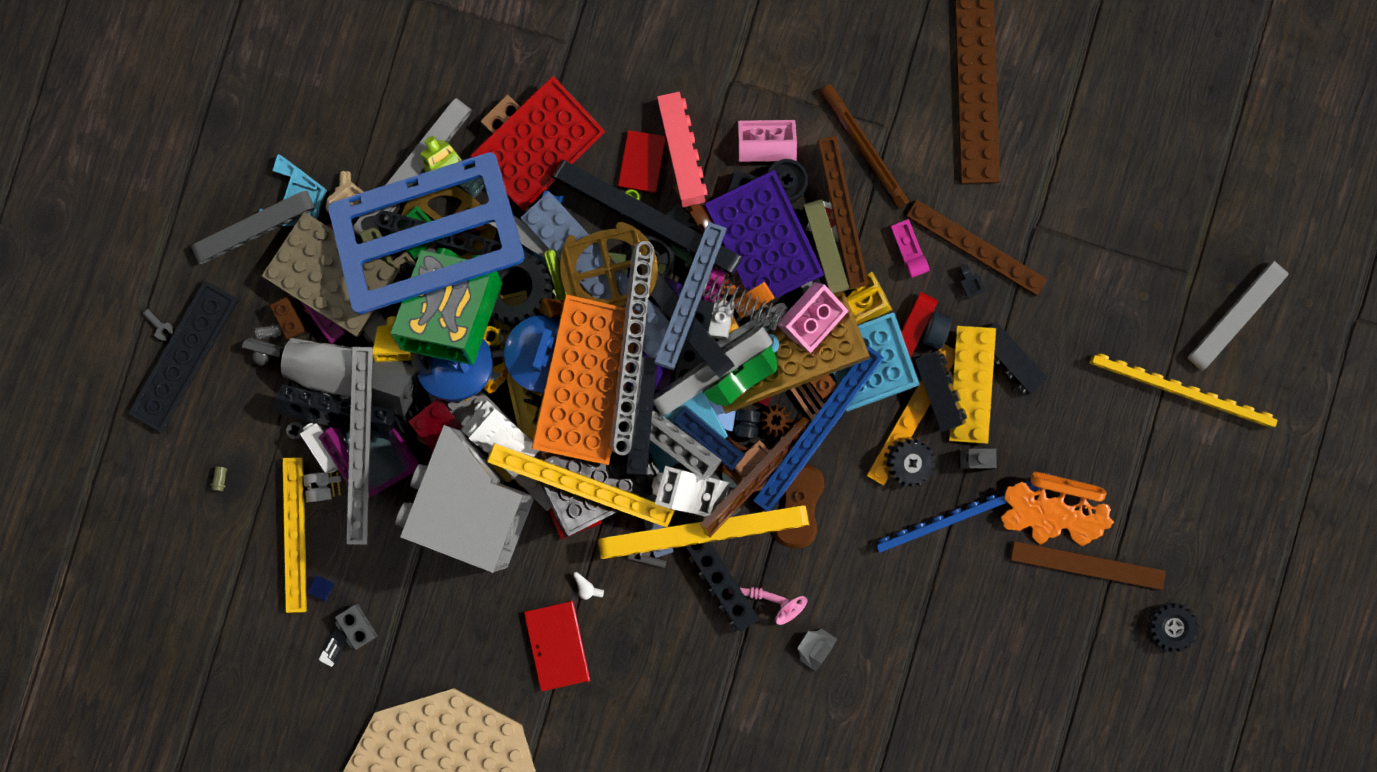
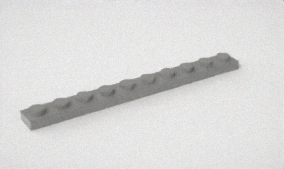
(359, 445)

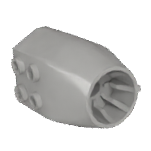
(319, 366)

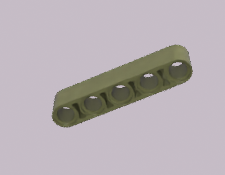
(826, 246)

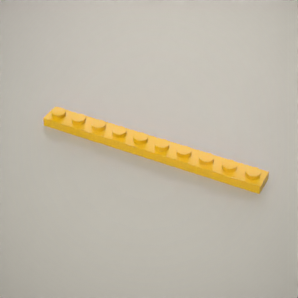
(1190, 393)
(579, 484)

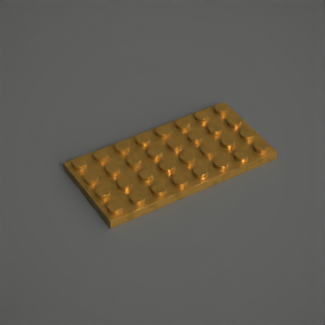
(796, 366)

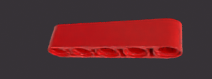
(918, 320)

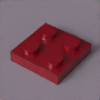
(430, 422)

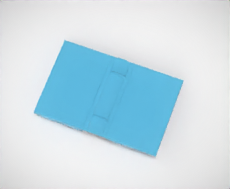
(701, 406)

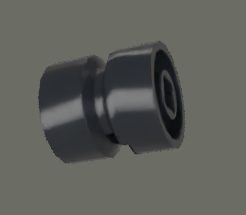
(746, 423)

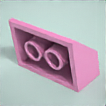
(767, 140)
(812, 317)

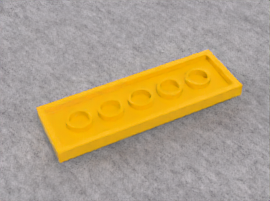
(974, 381)

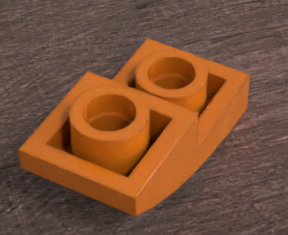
(760, 290)

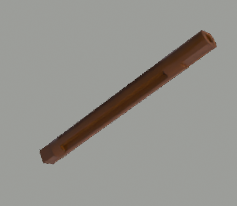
(864, 146)

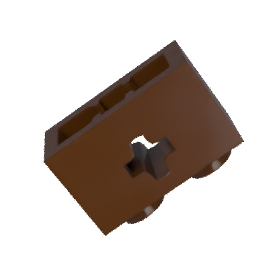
(289, 318)

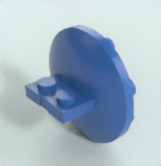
(530, 351)
(457, 380)

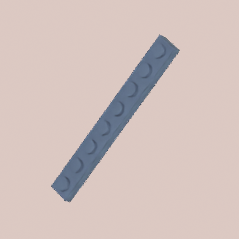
(690, 296)

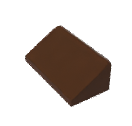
(551, 307)

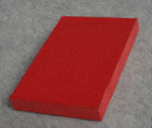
(642, 161)

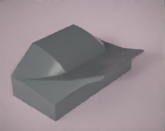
(815, 648)

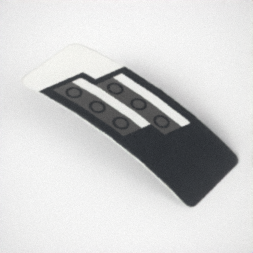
(333, 647)

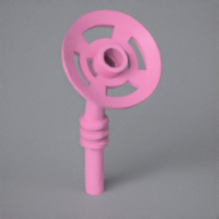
(788, 606)

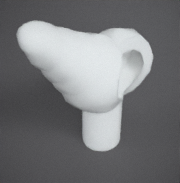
(585, 588)

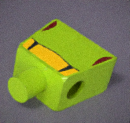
(438, 154)

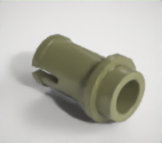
(219, 479)

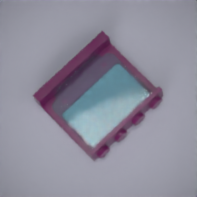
(388, 458)

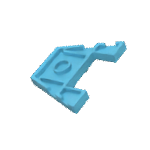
(300, 182)

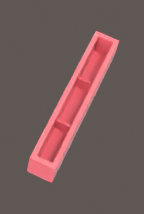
(681, 149)

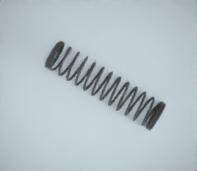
(775, 318)

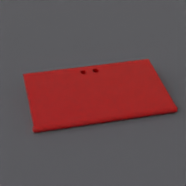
(557, 646)

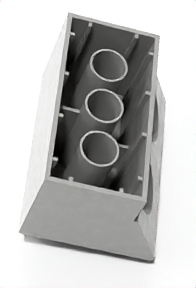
(464, 505)

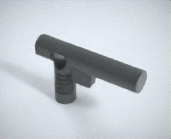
(645, 558)

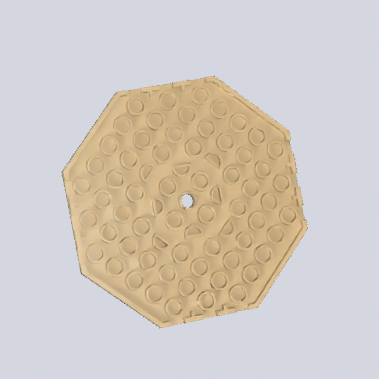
(442, 735)

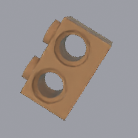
(498, 113)

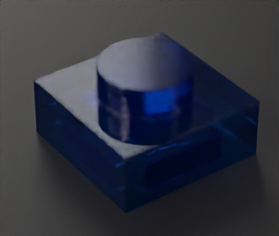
(321, 587)

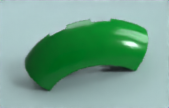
(742, 378)

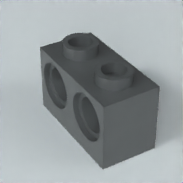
(360, 624)

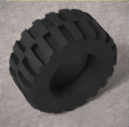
(541, 288)

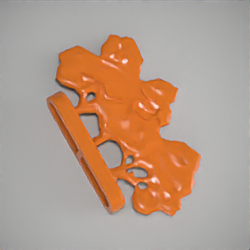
(1052, 514)

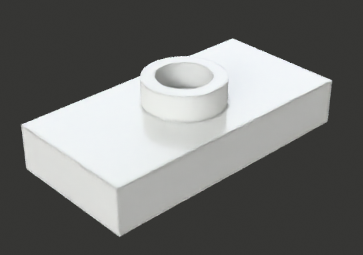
(721, 320)

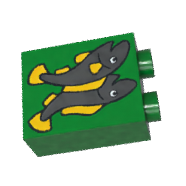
(448, 320)

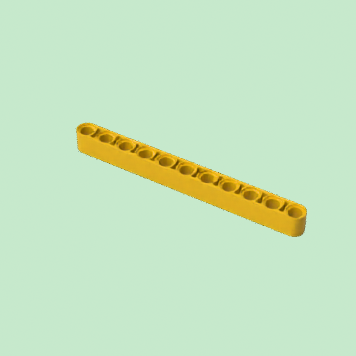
(693, 533)

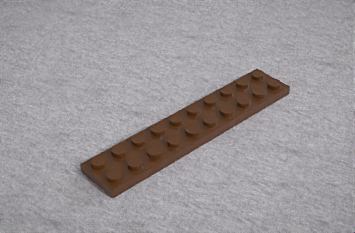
(977, 91)

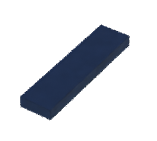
(708, 437)

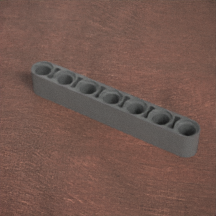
(252, 227)

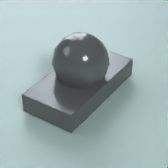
(262, 350)

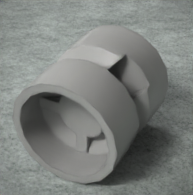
(317, 494)

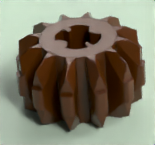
(782, 422)

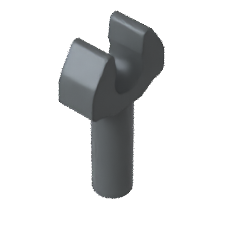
(158, 325)

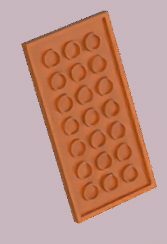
(582, 381)

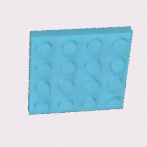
(896, 369)

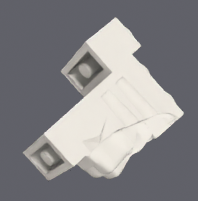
(491, 427)
(688, 492)

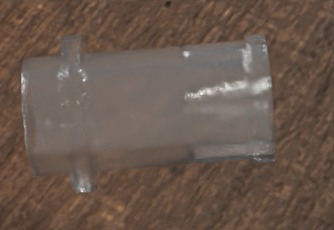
(268, 331)

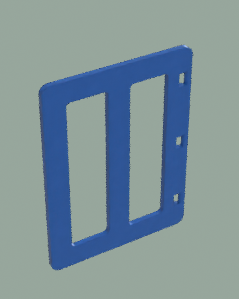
(355, 255)

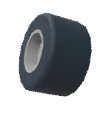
(937, 330)

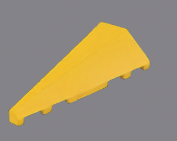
(868, 301)

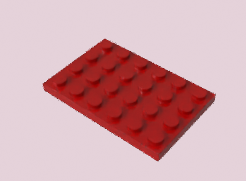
(536, 139)

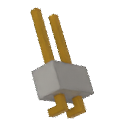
(336, 479)

